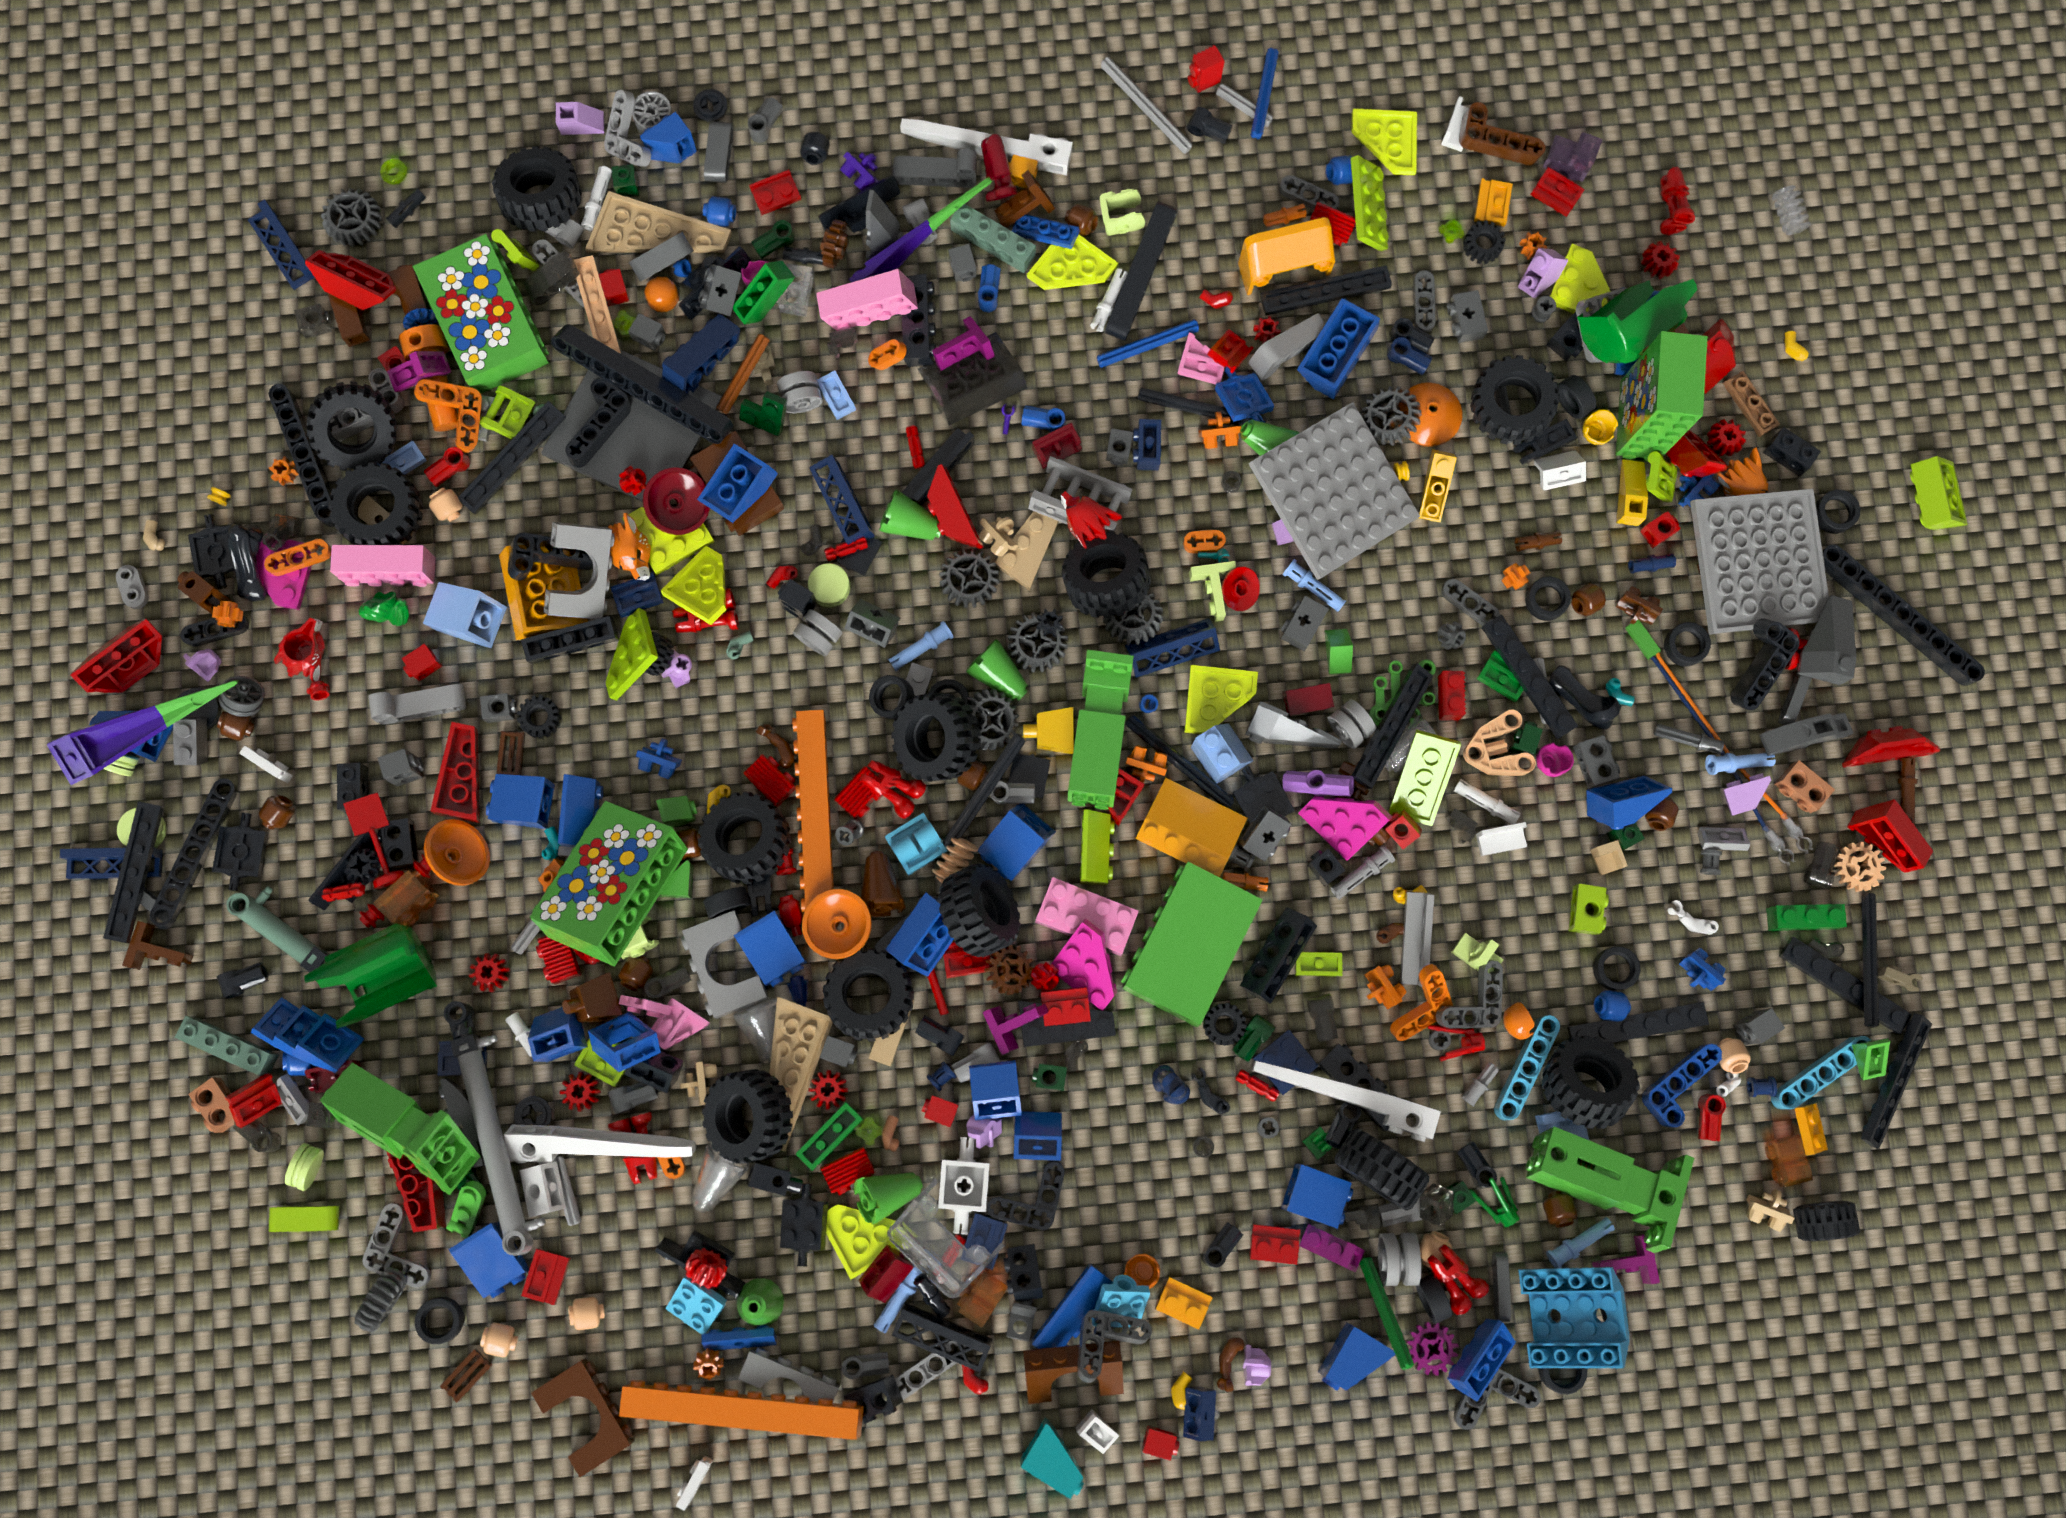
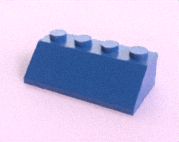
(1338, 348)
(1068, 1314)

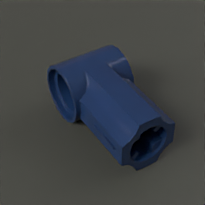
(1411, 356)

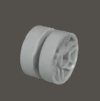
(650, 109)
(800, 391)
(817, 632)
(1352, 724)

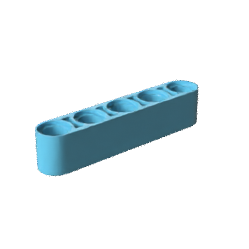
(1518, 1075)
(1812, 1078)

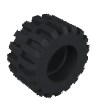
(1826, 1221)

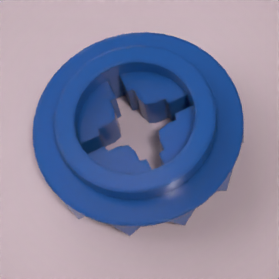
(419, 315)

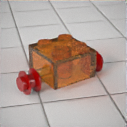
(403, 899)

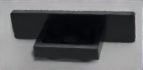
(853, 209)
(696, 283)
(337, 875)
(674, 1252)

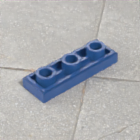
(1046, 231)
(739, 1338)

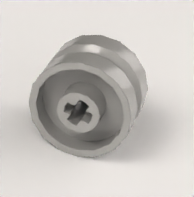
(1399, 1259)

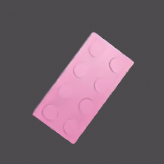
(867, 300)
(383, 564)
(1068, 906)

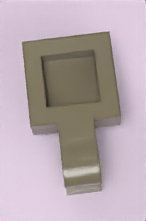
(764, 366)
(1894, 976)

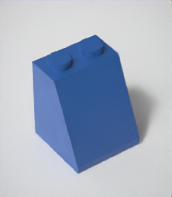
(149, 749)
(520, 800)
(1015, 841)
(771, 949)
(1317, 1195)
(487, 1262)
(1353, 1358)

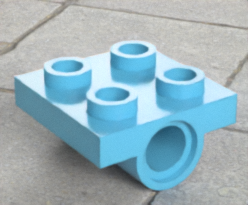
(916, 844)
(1122, 1298)
(696, 1305)

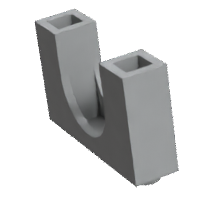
(590, 600)
(701, 942)

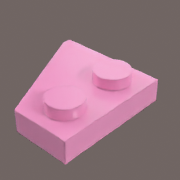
(1197, 364)
(636, 1005)
(678, 1025)

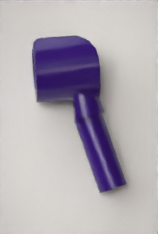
(1007, 417)

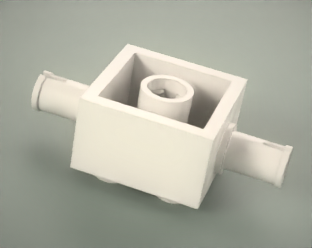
(952, 1196)

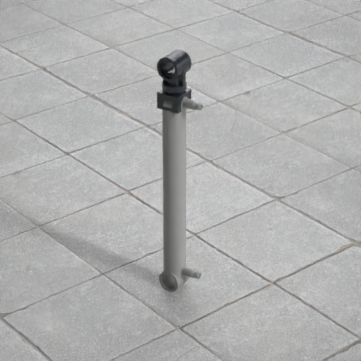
(468, 1050)

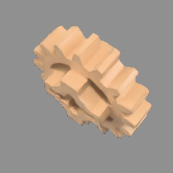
(1868, 863)

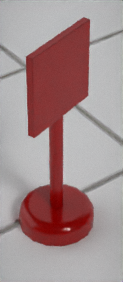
(366, 816)

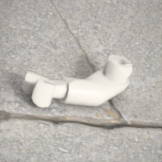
(1693, 924)

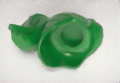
(384, 608)

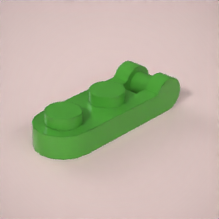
(467, 1209)

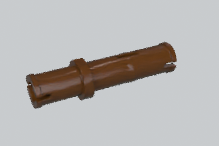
(1908, 787)

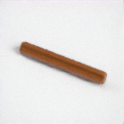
(743, 373)

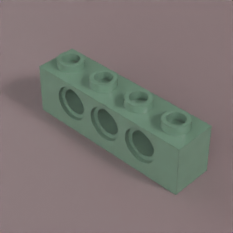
(993, 238)
(226, 1046)

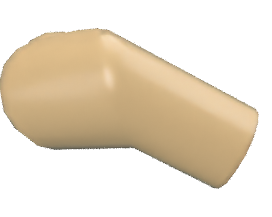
(150, 536)

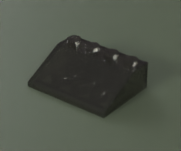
(974, 382)

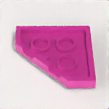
(289, 588)
(1345, 822)
(1087, 964)

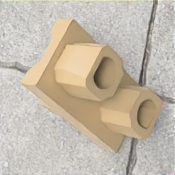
(1000, 532)
(702, 1071)
(1778, 1215)

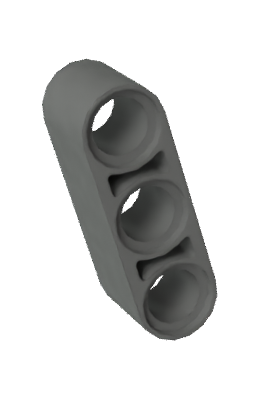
(718, 151)
(661, 256)

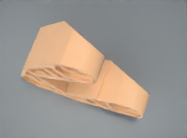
(1500, 766)

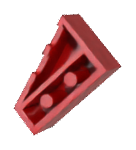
(1893, 833)

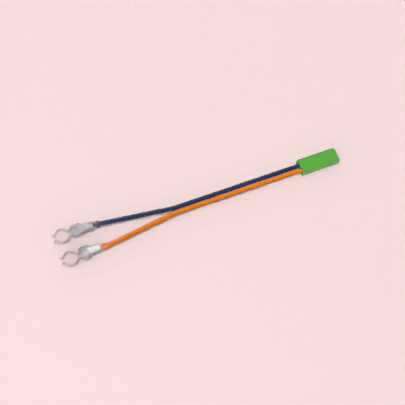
(1649, 649)

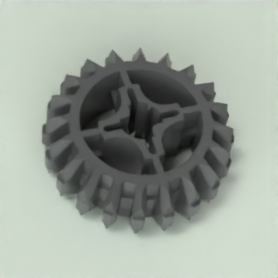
(353, 205)
(1406, 421)
(960, 573)
(1141, 628)
(1028, 641)
(1003, 708)
(380, 1299)

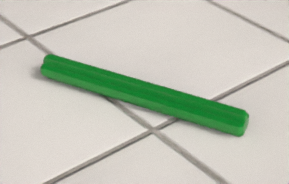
(1386, 1313)

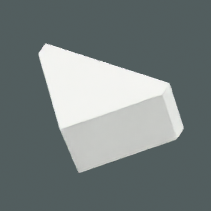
(1096, 1431)

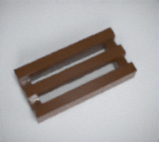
(519, 756)
(451, 1391)

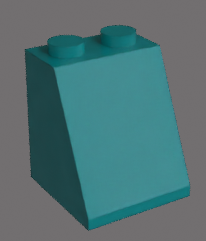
(1052, 1461)

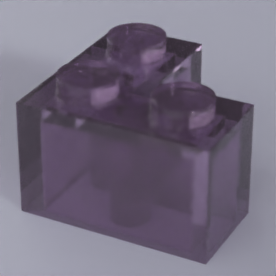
(1572, 157)

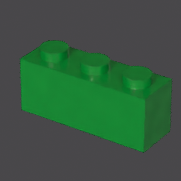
(763, 292)
(1806, 917)
(829, 1136)

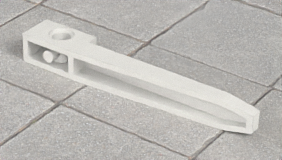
(968, 139)
(1392, 1107)
(556, 1140)

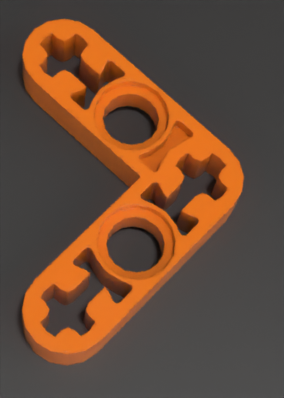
(459, 401)
(1402, 1027)

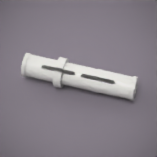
(595, 202)
(1105, 308)
(1489, 803)

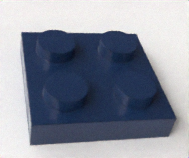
(1288, 1054)

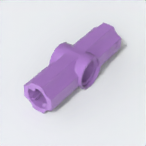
(1331, 784)

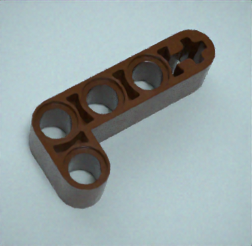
(1527, 148)

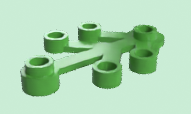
(1395, 684)

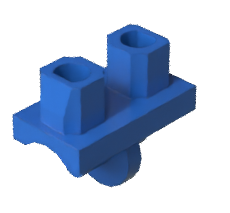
(1706, 483)
(648, 757)
(1701, 971)

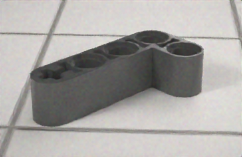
(937, 170)

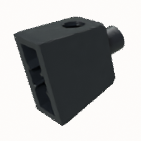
(762, 1175)

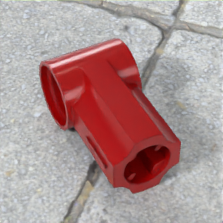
(445, 468)
(1710, 1121)

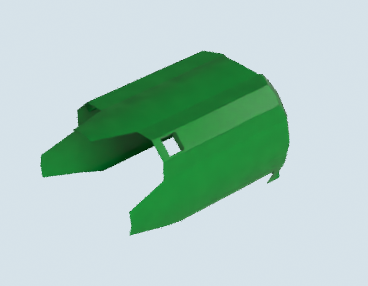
(1630, 324)
(387, 965)

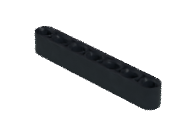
(1141, 271)
(298, 447)
(194, 865)

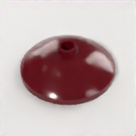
(684, 488)

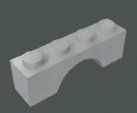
(761, 1368)

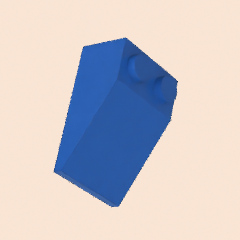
(737, 484)
(1625, 801)

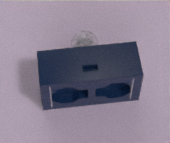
(1200, 1413)

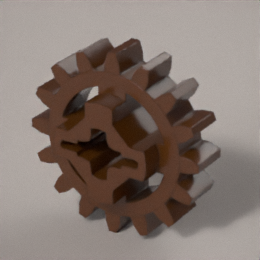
(834, 244)
(1000, 969)

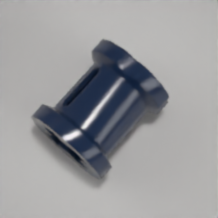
(941, 1076)
(1762, 1086)

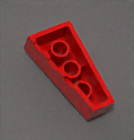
(458, 777)
(420, 1194)

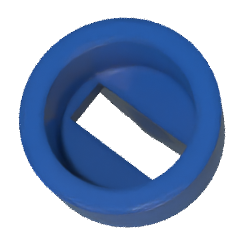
(682, 268)
(1152, 704)

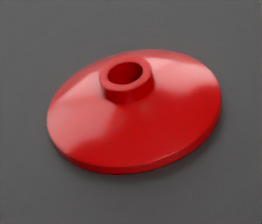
(1247, 590)

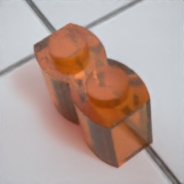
(1788, 1160)
(982, 1298)

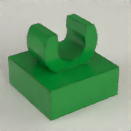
(1316, 1144)

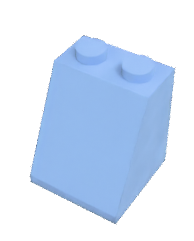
(465, 614)
(1220, 752)

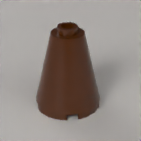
(880, 886)

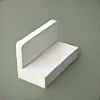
(1451, 136)
(1561, 470)
(1501, 839)

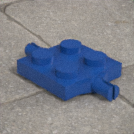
(1244, 396)

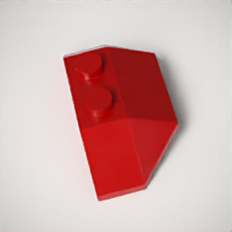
(350, 279)
(1720, 354)
(1695, 457)
(950, 510)
(121, 660)
(1889, 746)

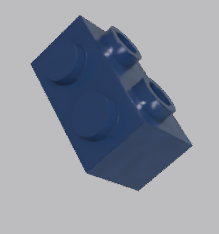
(1148, 444)

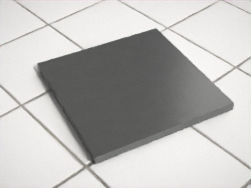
(642, 440)

